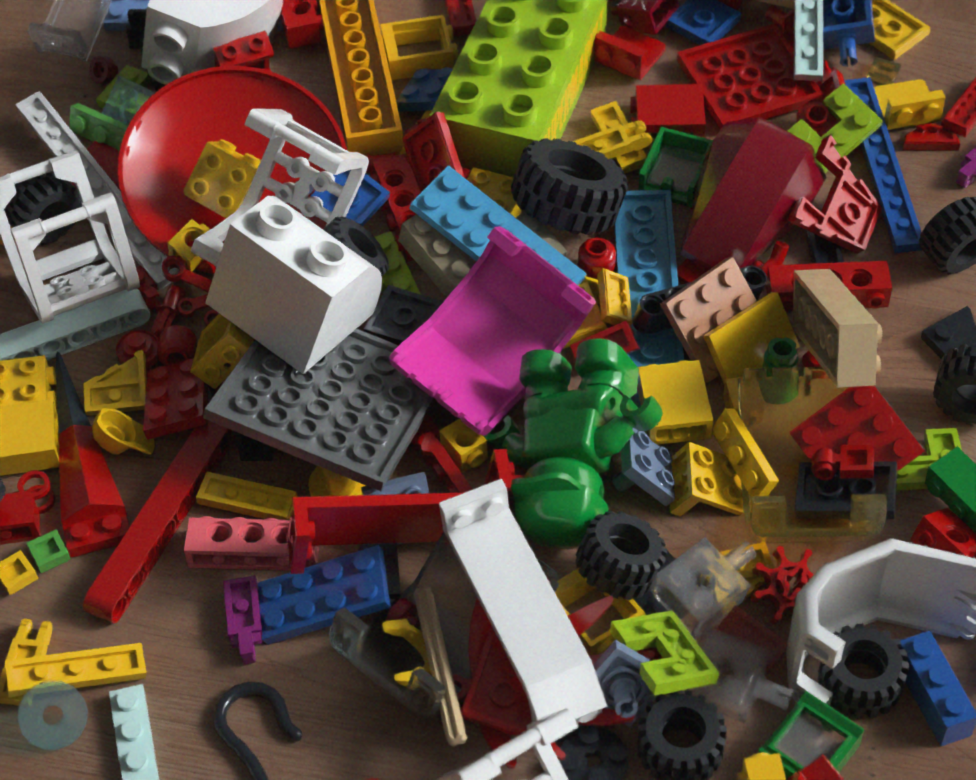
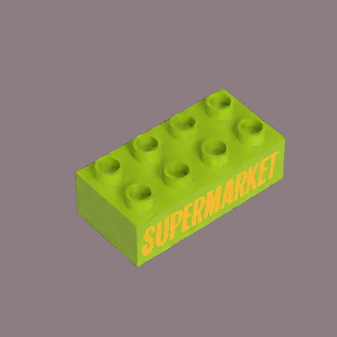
(519, 78)

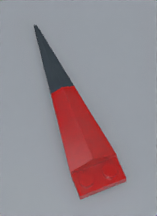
(90, 501)

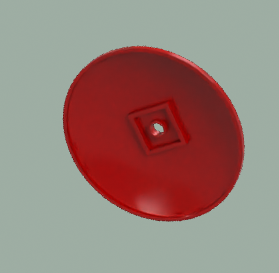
(179, 121)

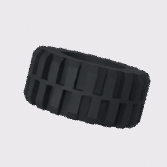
(569, 186)

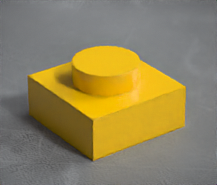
(16, 572)

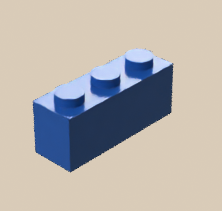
(937, 690)

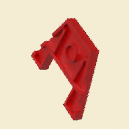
(848, 210)

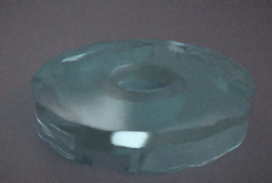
(64, 731)

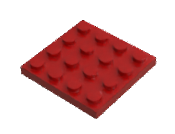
(747, 75)

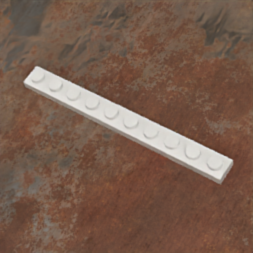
(62, 140)

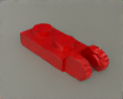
(442, 464)

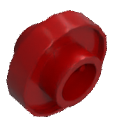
(816, 116)
(137, 341)

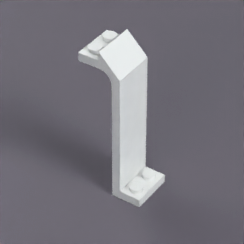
(521, 604)

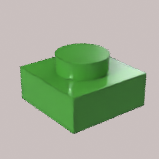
(48, 551)

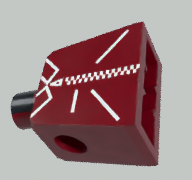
(644, 15)

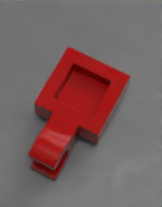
(831, 80)
(148, 288)

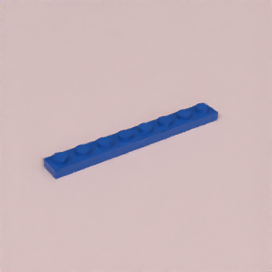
(887, 176)

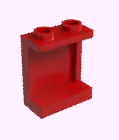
(245, 51)
(671, 107)

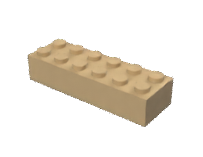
(836, 328)

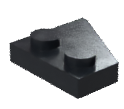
(951, 332)

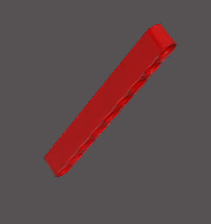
(157, 522)

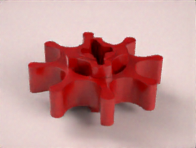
(778, 581)

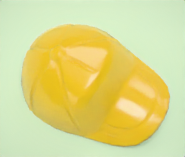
(119, 432)

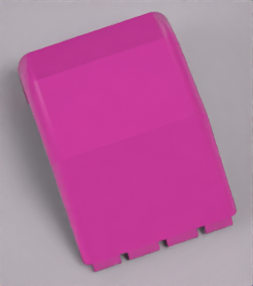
(476, 338)

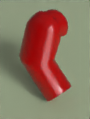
(777, 256)

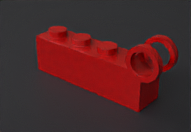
(19, 510)

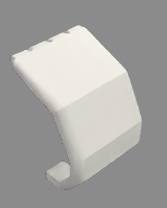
(880, 583)

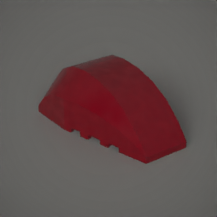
(748, 192)

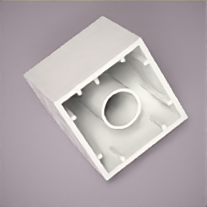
(184, 32)
(291, 284)

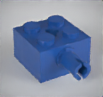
(847, 25)

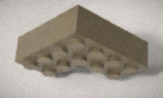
(444, 260)

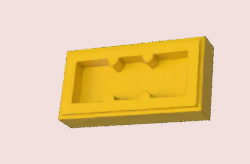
(614, 297)

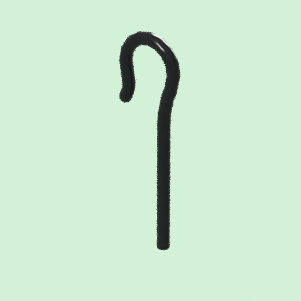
(233, 741)

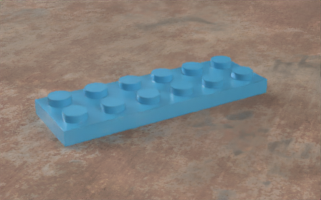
(469, 215)

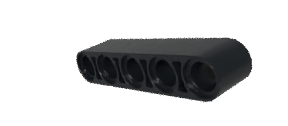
(651, 318)

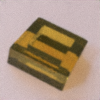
(883, 71)

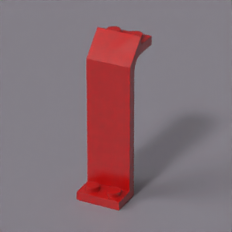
(376, 517)

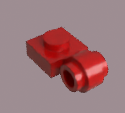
(853, 462)

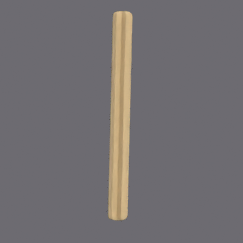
(440, 665)

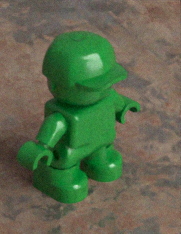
(570, 437)

